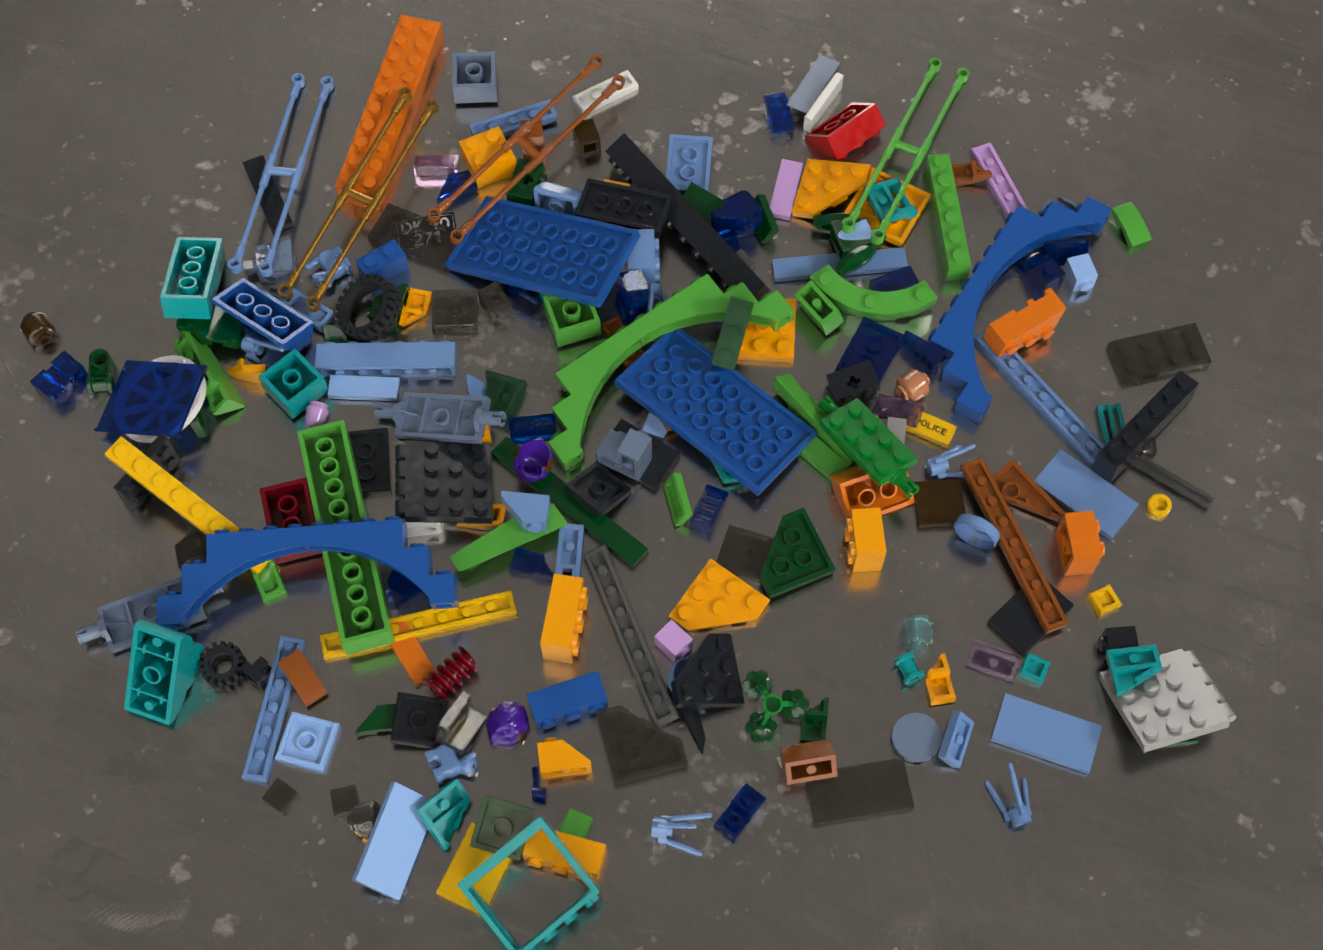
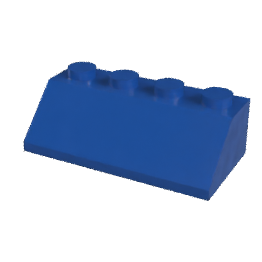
(266, 315)

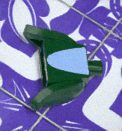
(852, 248)

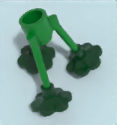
(792, 704)

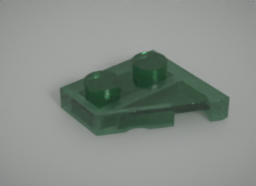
(504, 393)

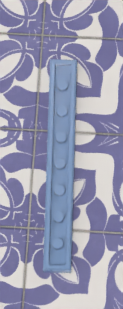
(1045, 401)

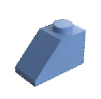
(528, 509)

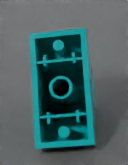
(160, 671)

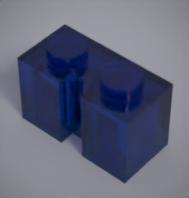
(632, 297)
(60, 379)

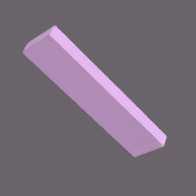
(1000, 181)

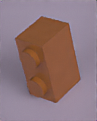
(808, 761)

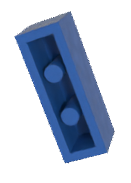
(567, 700)

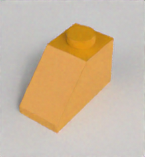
(561, 759)

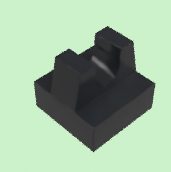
(257, 672)

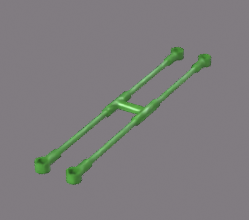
(894, 142)

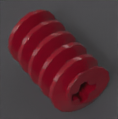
(451, 673)

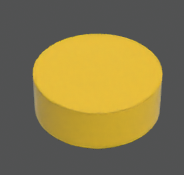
(1159, 505)

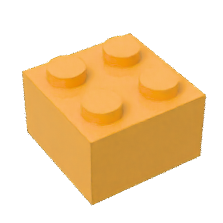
(479, 149)
(865, 539)

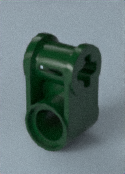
(102, 376)

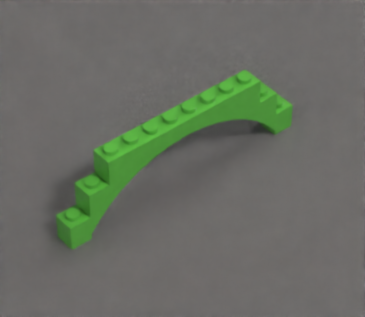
(590, 371)

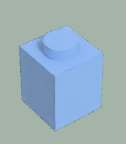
(1080, 272)

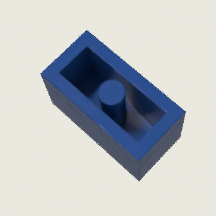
(385, 261)

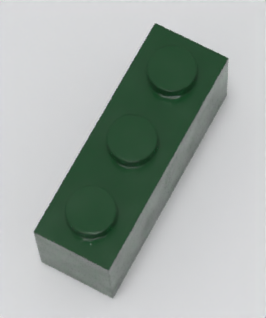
(732, 333)

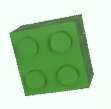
(570, 320)

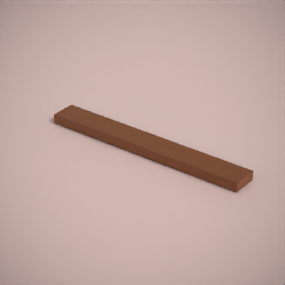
(1014, 546)

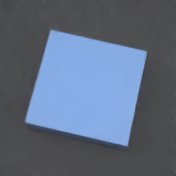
(307, 742)

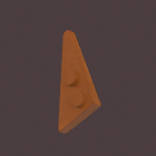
(1024, 492)

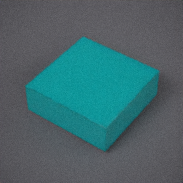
(1034, 669)

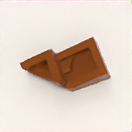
(969, 173)

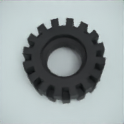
(215, 653)

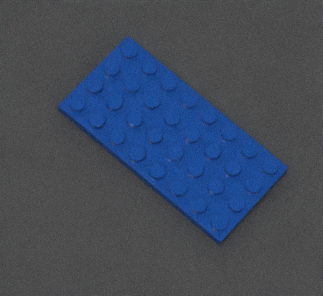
(545, 251)
(716, 410)

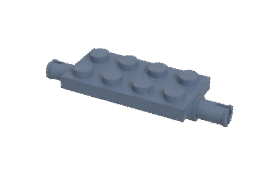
(441, 417)
(118, 617)

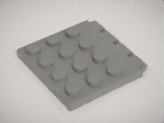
(1172, 704)

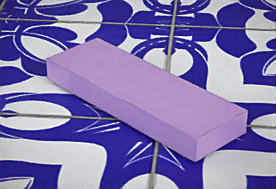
(786, 189)

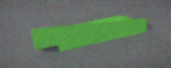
(807, 410)
(502, 539)

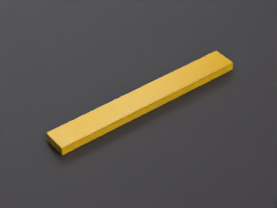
(437, 620)

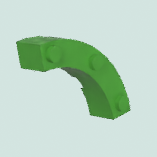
(873, 304)

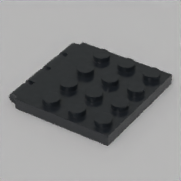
(443, 482)

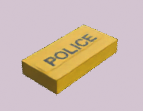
(933, 430)

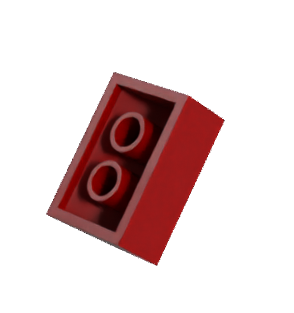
(846, 130)

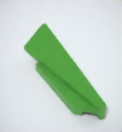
(219, 389)

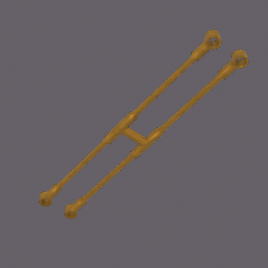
(371, 202)

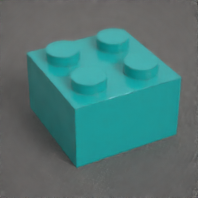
(293, 383)

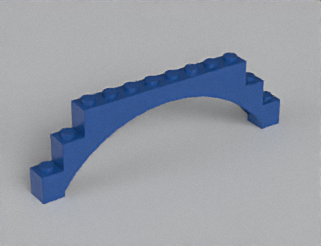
(1020, 236)
(236, 552)

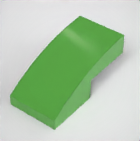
(1132, 224)

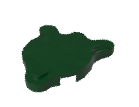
(219, 329)

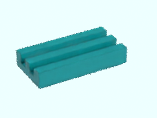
(1102, 423)

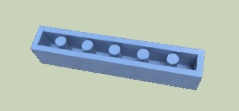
(387, 359)

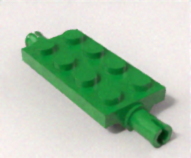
(869, 443)

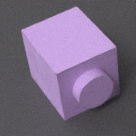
(673, 641)

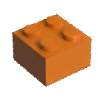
(1079, 543)

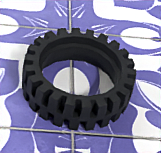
(385, 316)

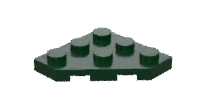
(794, 556)

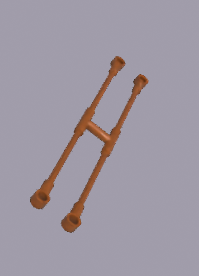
(537, 157)

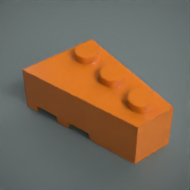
(1025, 326)

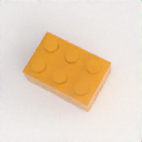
(564, 619)

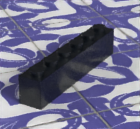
(1144, 426)

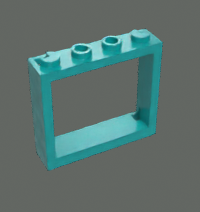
(565, 916)

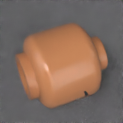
(912, 385)

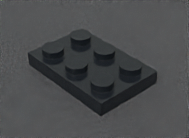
(131, 491)

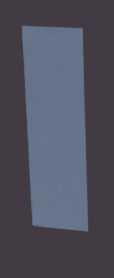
(813, 84)

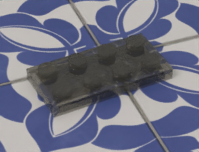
(1159, 353)

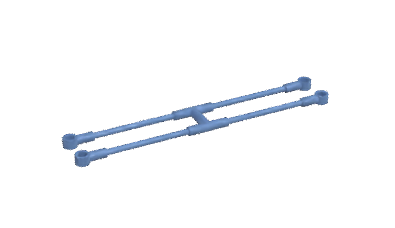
(295, 173)

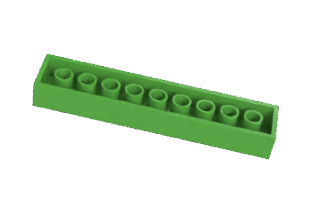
(352, 579)

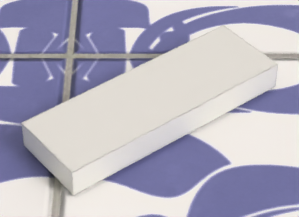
(588, 96)
(823, 102)

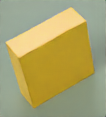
(1104, 600)

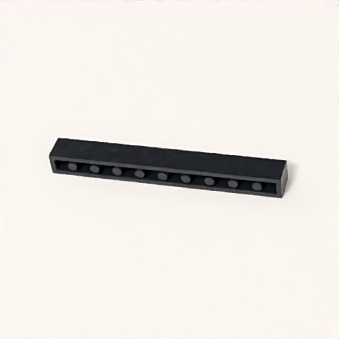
(685, 218)

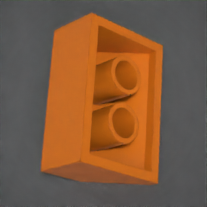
(857, 491)

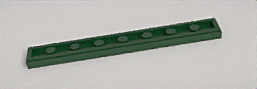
(602, 529)

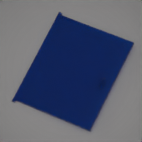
(152, 398)

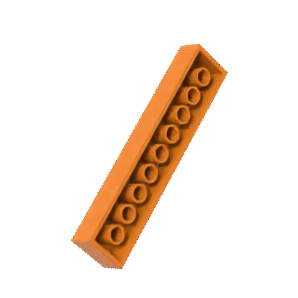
(405, 64)

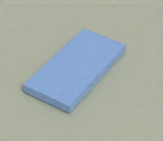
(392, 843)

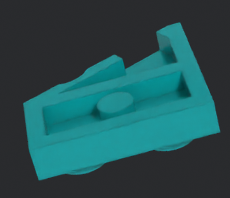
(1132, 666)
(444, 812)

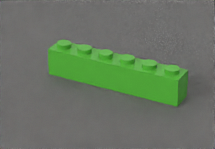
(947, 217)

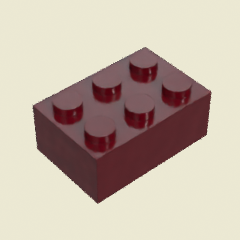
(287, 505)

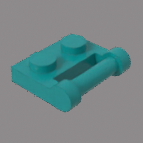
(881, 200)

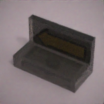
(459, 724)

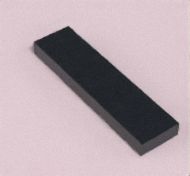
(271, 200)

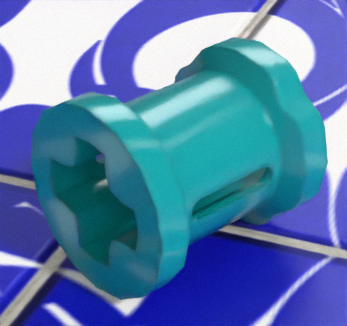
(909, 668)

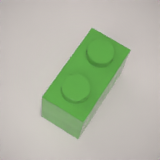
(818, 307)

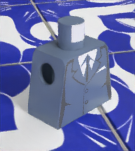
(282, 265)

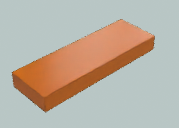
(412, 656)

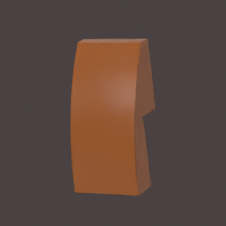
(302, 677)

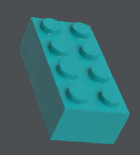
(193, 278)

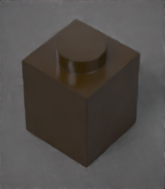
(587, 138)

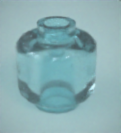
(918, 632)

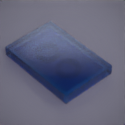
(874, 343)

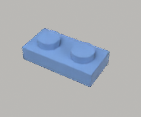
(956, 739)

